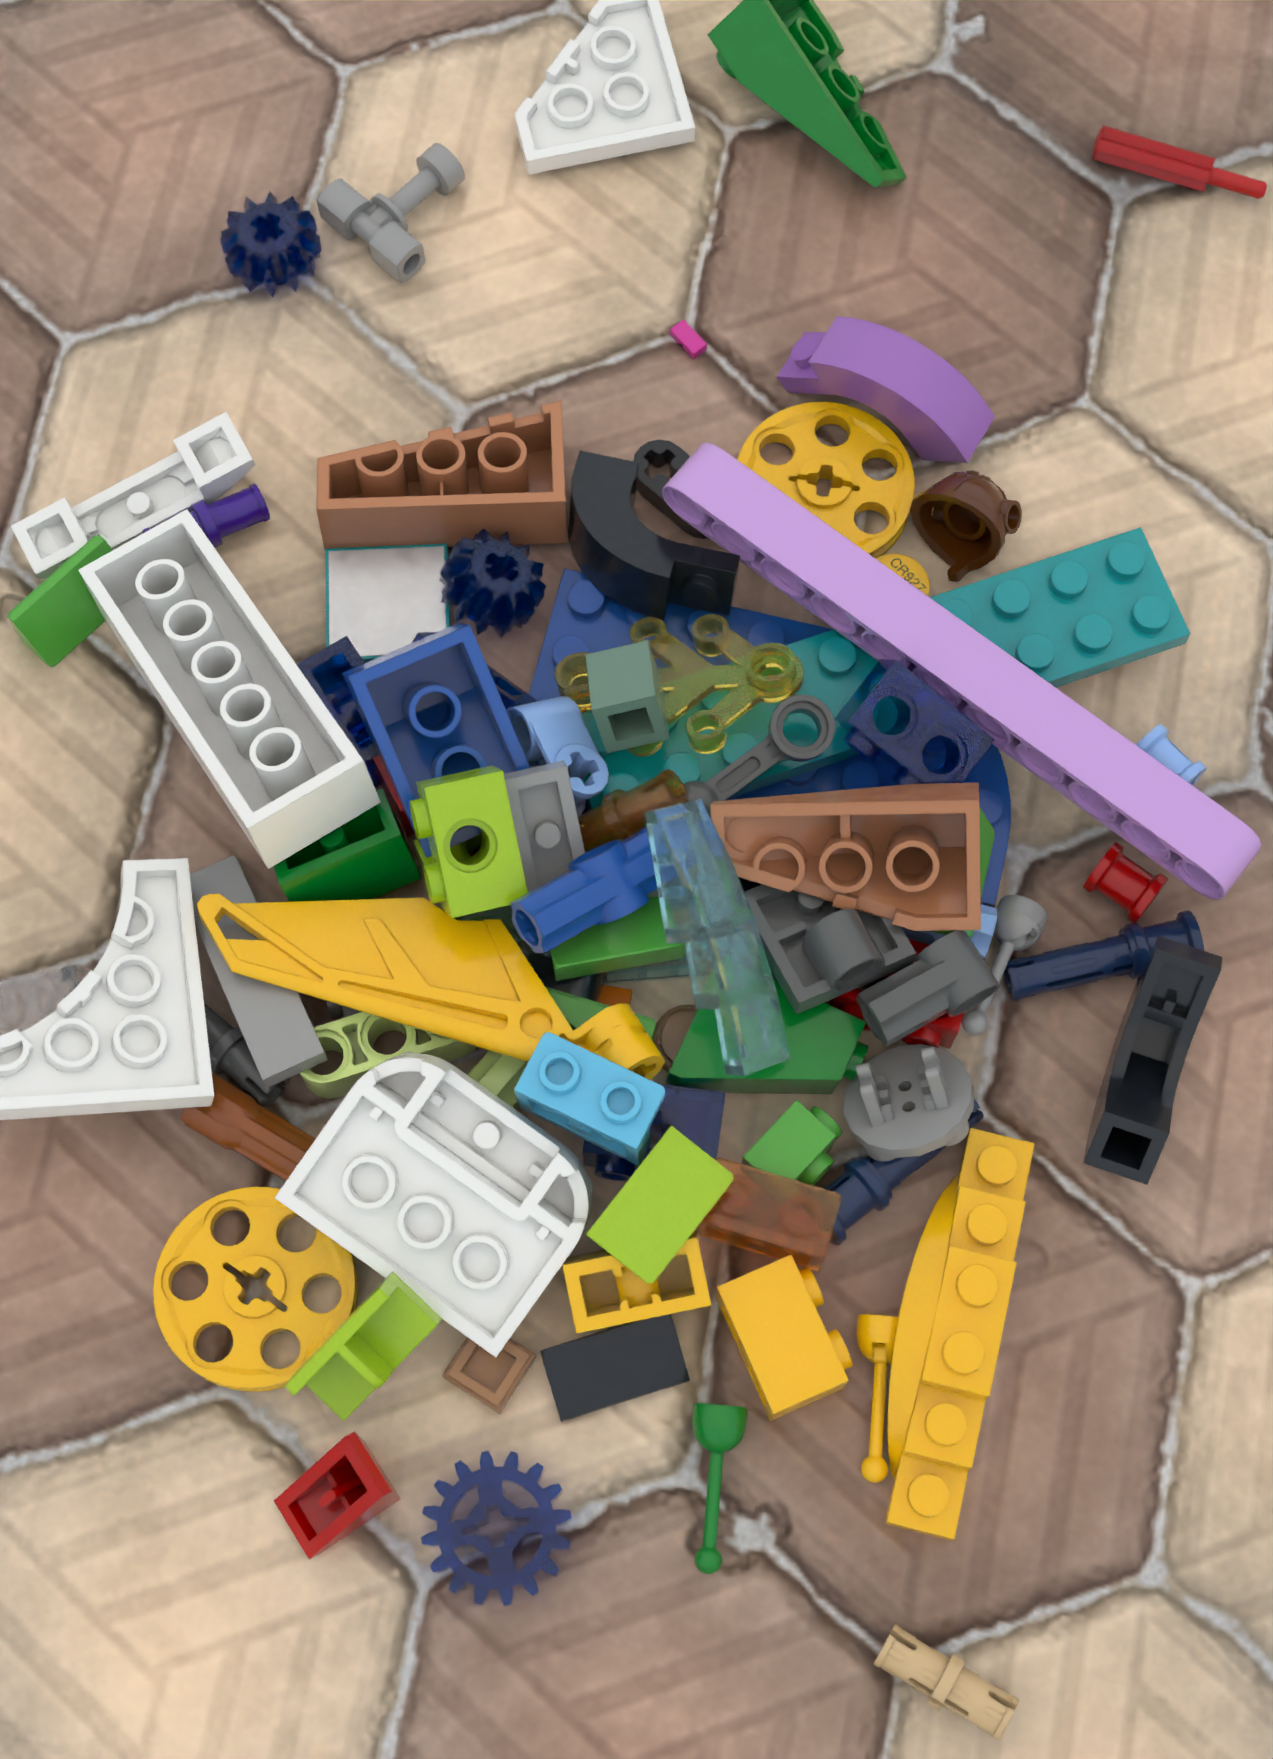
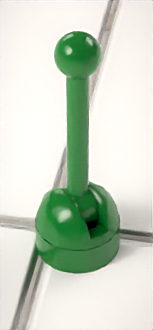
(717, 1430)

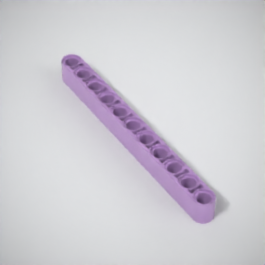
(994, 690)

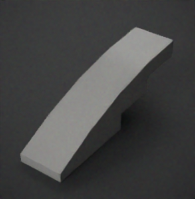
(267, 1014)

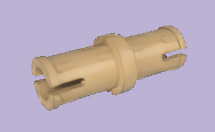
(947, 1682)

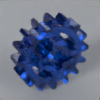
(492, 1497)

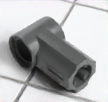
(942, 980)

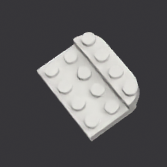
(445, 1192)

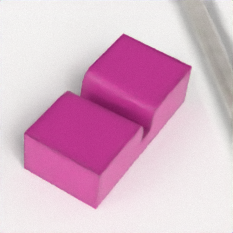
(691, 341)

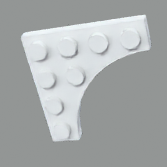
(132, 1025)

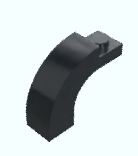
(631, 560)
(1147, 1060)

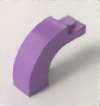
(898, 379)

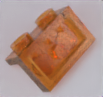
(773, 1216)

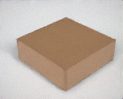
(489, 1377)

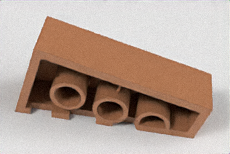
(449, 486)

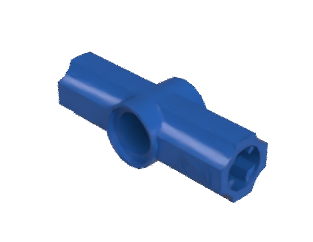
(594, 891)

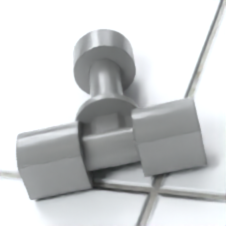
(382, 218)

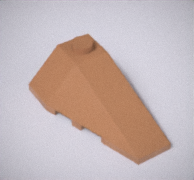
(874, 849)

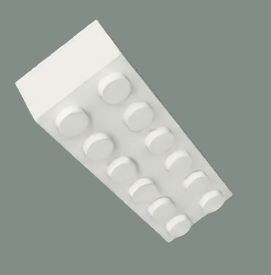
(230, 688)

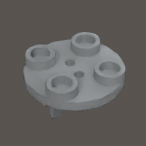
(937, 1092)

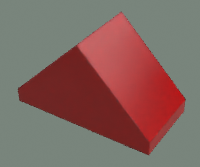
(336, 1496)

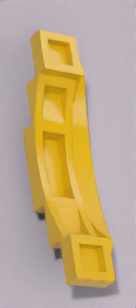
(953, 1332)

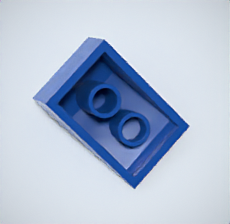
(434, 715)

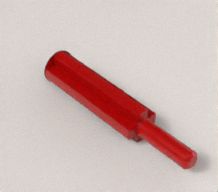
(1169, 163)

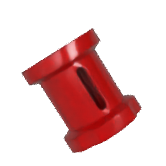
(1125, 882)

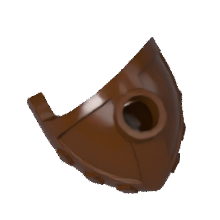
(966, 520)

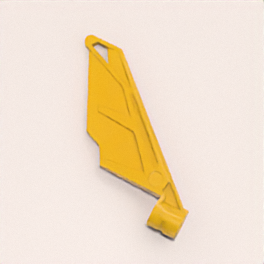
(418, 970)

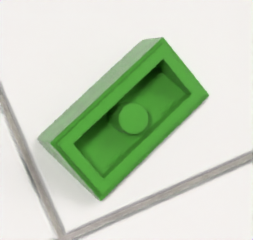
(61, 608)
(617, 945)

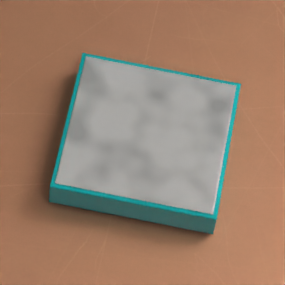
(384, 596)

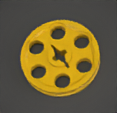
(842, 465)
(222, 1300)

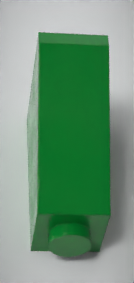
(820, 1046)

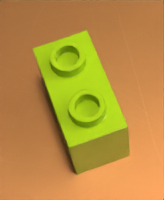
(496, 871)

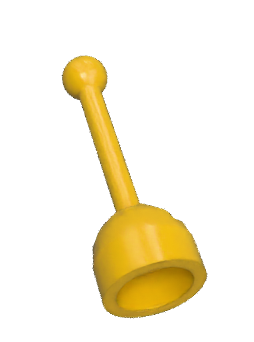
(875, 1341)

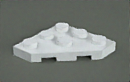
(607, 92)

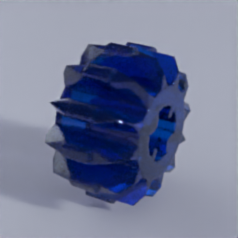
(271, 244)
(492, 583)

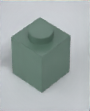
(627, 696)

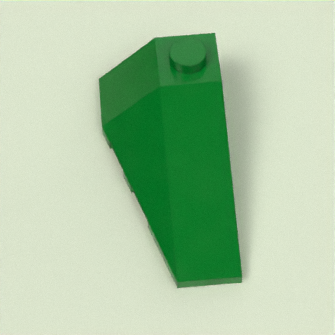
(790, 62)

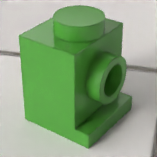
(796, 1145)

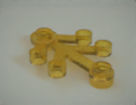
(759, 675)

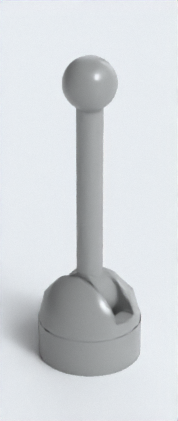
(1016, 929)

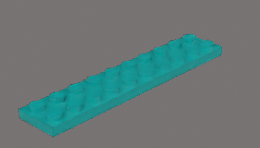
(1053, 616)

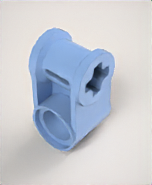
(556, 732)

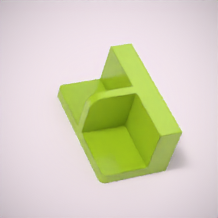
(661, 1205)
(366, 1347)

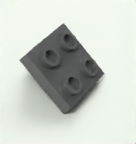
(824, 948)

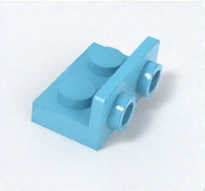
(590, 1097)

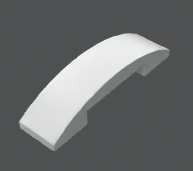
(203, 469)

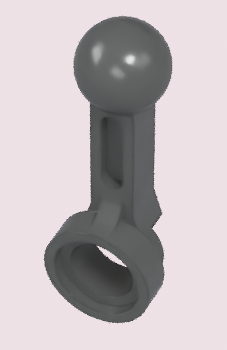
(769, 752)

